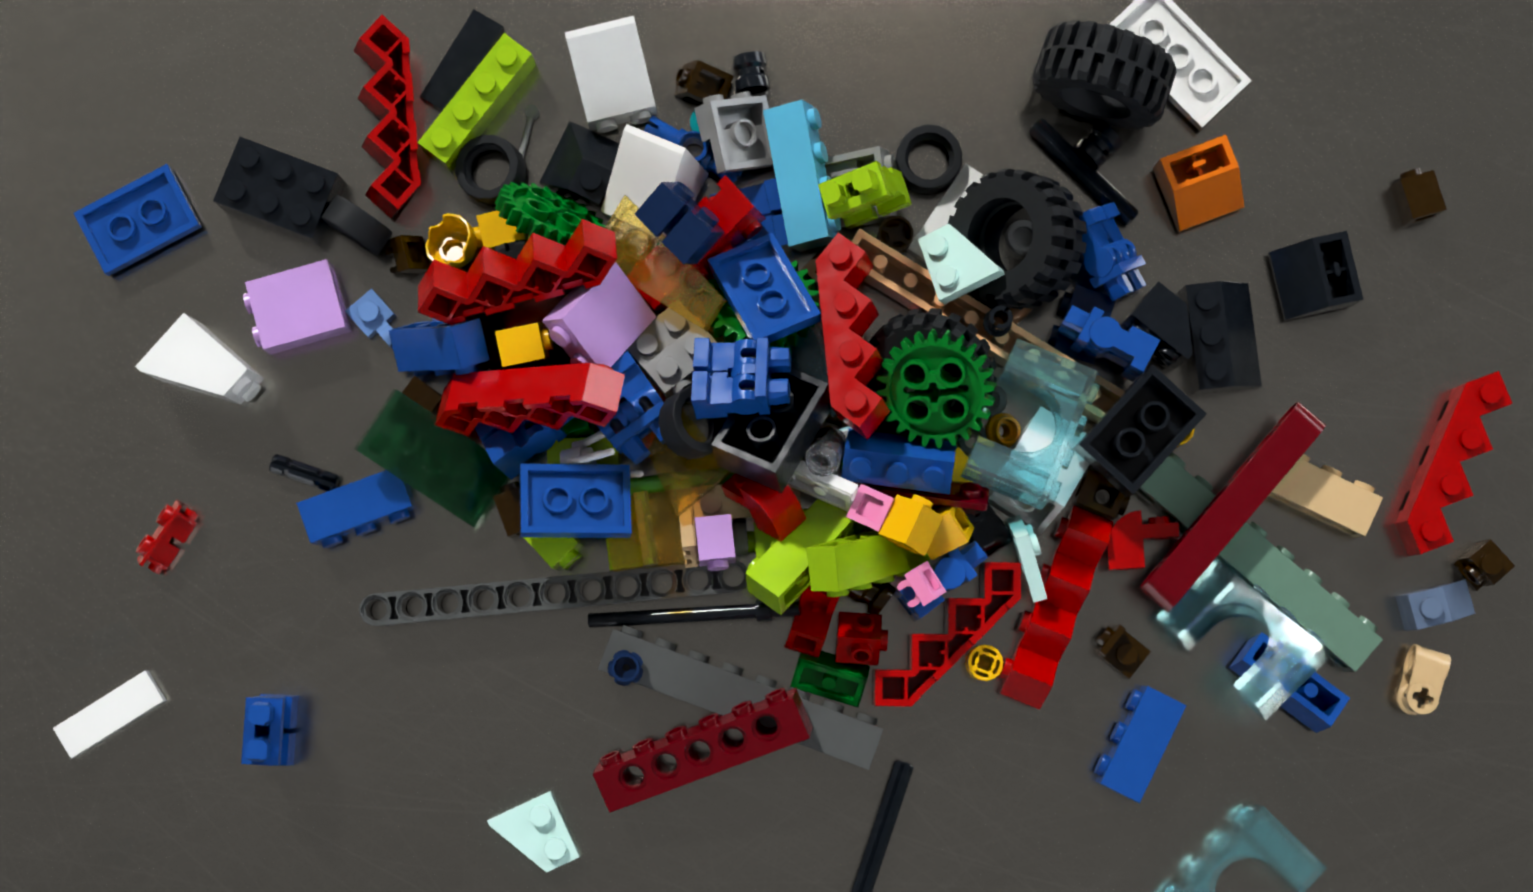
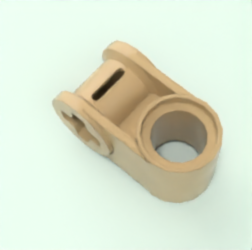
(1425, 675)

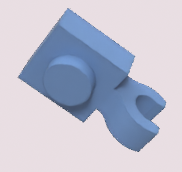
(372, 316)

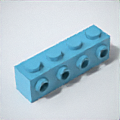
(798, 170)

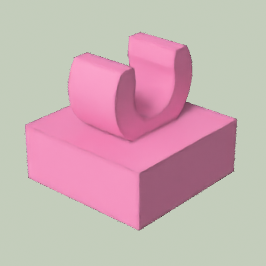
(870, 507)
(924, 583)

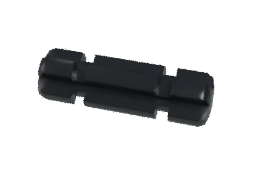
(303, 473)

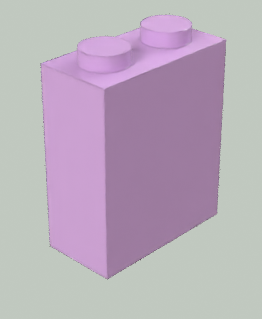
(296, 307)
(599, 320)

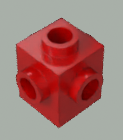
(860, 638)

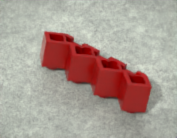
(391, 100)
(500, 281)
(845, 319)
(532, 393)
(1441, 475)
(1051, 621)
(964, 625)

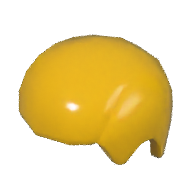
(451, 241)

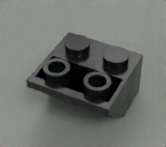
(1315, 276)
(1166, 318)

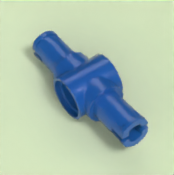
(684, 138)

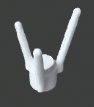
(585, 455)

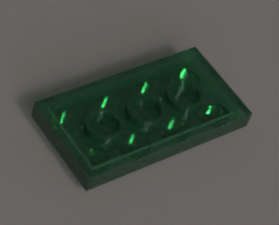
(431, 458)

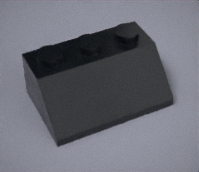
(1221, 337)

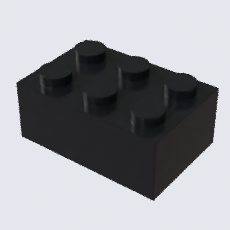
(278, 190)
(1139, 431)
(773, 444)

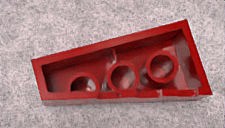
(736, 218)

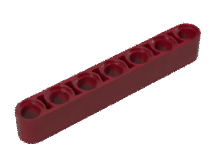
(1232, 507)

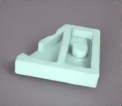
(956, 263)
(1027, 548)
(538, 832)

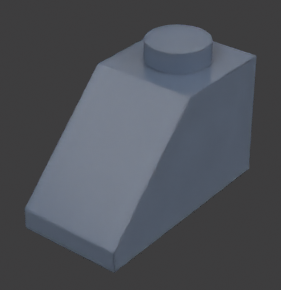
(1435, 605)

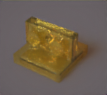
(654, 535)

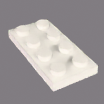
(1204, 75)

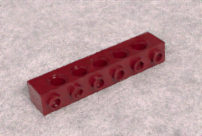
(622, 789)

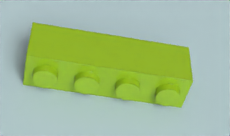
(477, 101)
(857, 562)
(783, 569)

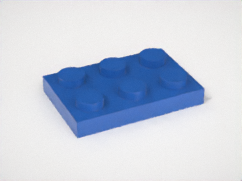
(137, 220)
(764, 289)
(575, 501)

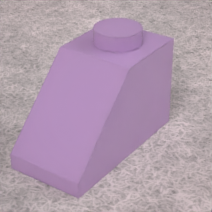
(715, 541)

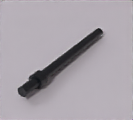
(694, 614)

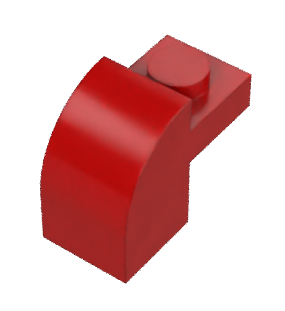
(771, 510)
(1127, 535)
(811, 627)

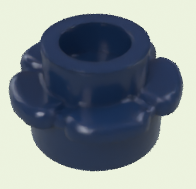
(622, 677)

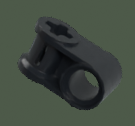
(989, 531)

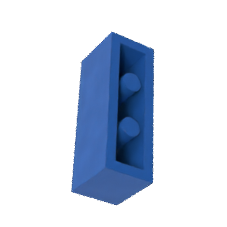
(439, 347)
(897, 462)
(356, 508)
(1313, 703)
(1139, 742)

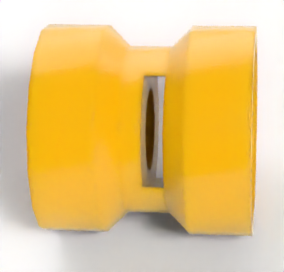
(978, 662)

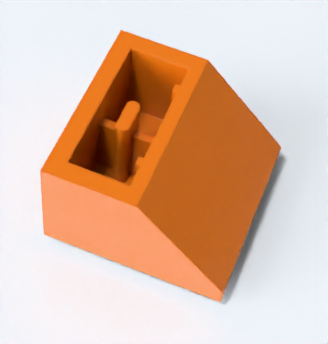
(1200, 183)

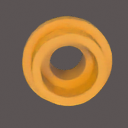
(1011, 429)

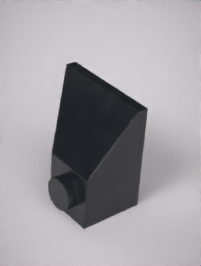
(581, 165)

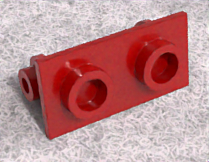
(157, 547)

